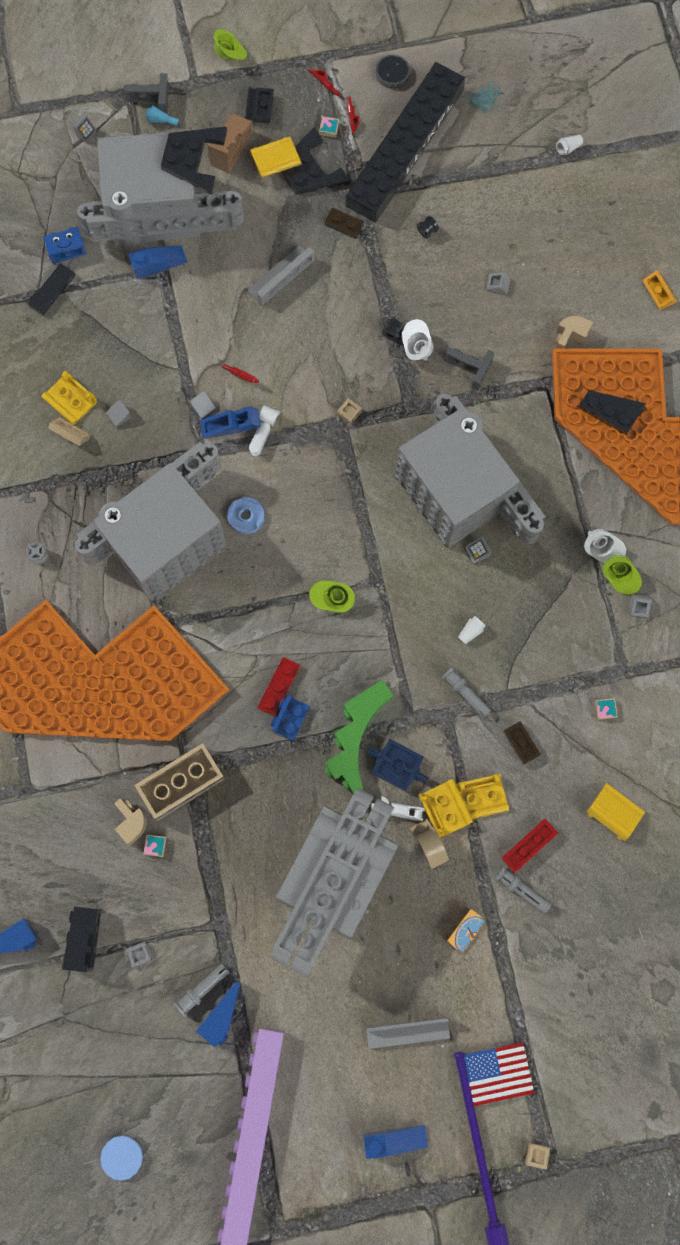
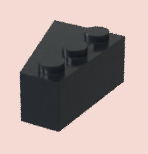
(82, 939)

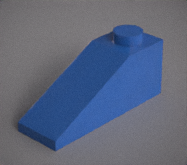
(156, 259)
(18, 937)
(218, 1022)
(394, 1141)

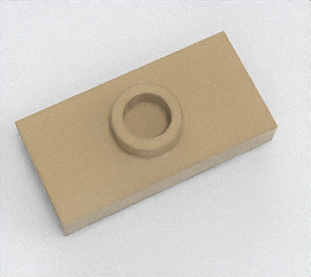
(69, 431)

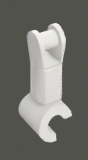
(267, 419)
(402, 810)

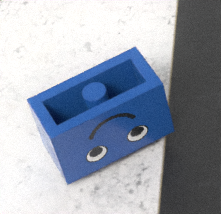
(65, 245)

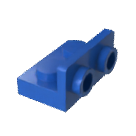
(290, 718)

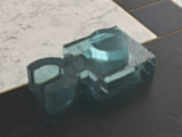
(485, 98)

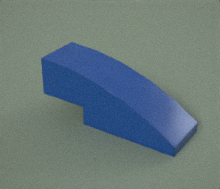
(230, 422)

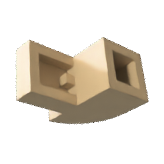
(572, 328)
(134, 825)
(430, 844)

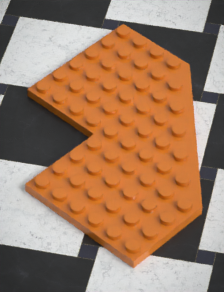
(650, 452)
(133, 689)

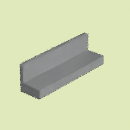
(281, 274)
(407, 1032)

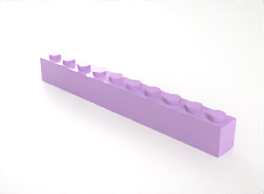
(252, 1137)

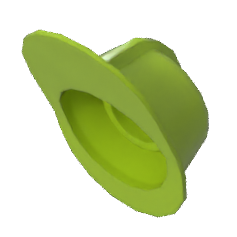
(227, 46)
(622, 574)
(332, 596)

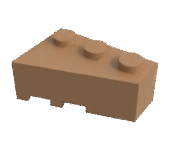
(237, 135)

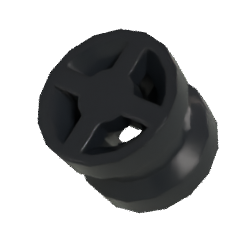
(427, 227)
(393, 329)

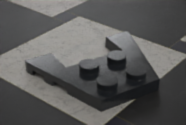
(184, 155)
(309, 176)

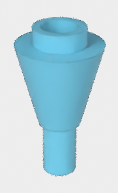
(155, 115)

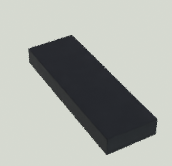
(51, 289)

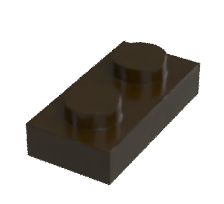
(344, 223)
(521, 743)

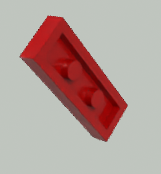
(278, 686)
(529, 845)

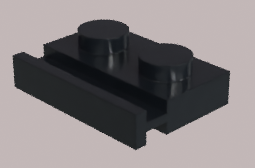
(259, 105)

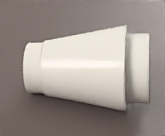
(568, 144)
(471, 630)

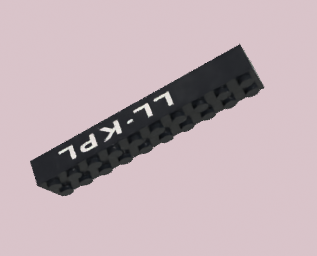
(405, 142)

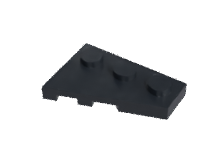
(612, 410)

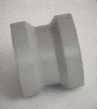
(34, 549)

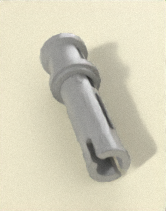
(459, 685)
(514, 883)
(193, 996)

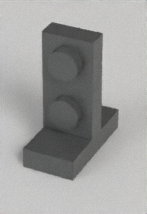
(150, 93)
(470, 364)

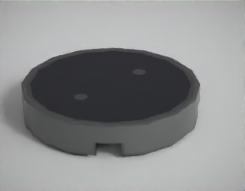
(392, 71)

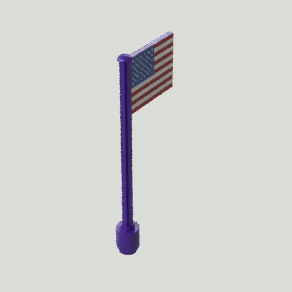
(485, 1079)

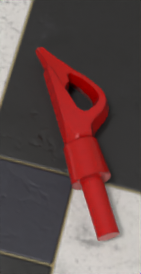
(323, 80)
(352, 117)
(242, 374)

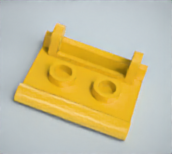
(275, 157)
(69, 398)
(484, 796)
(446, 808)
(615, 812)

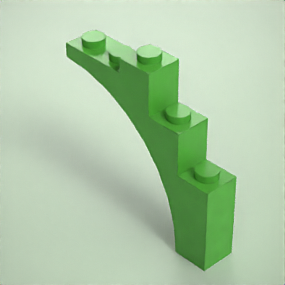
(360, 711)

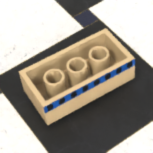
(179, 782)

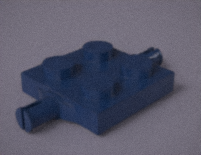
(397, 765)

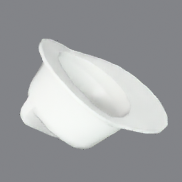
(417, 340)
(603, 545)

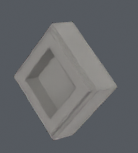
(138, 954)

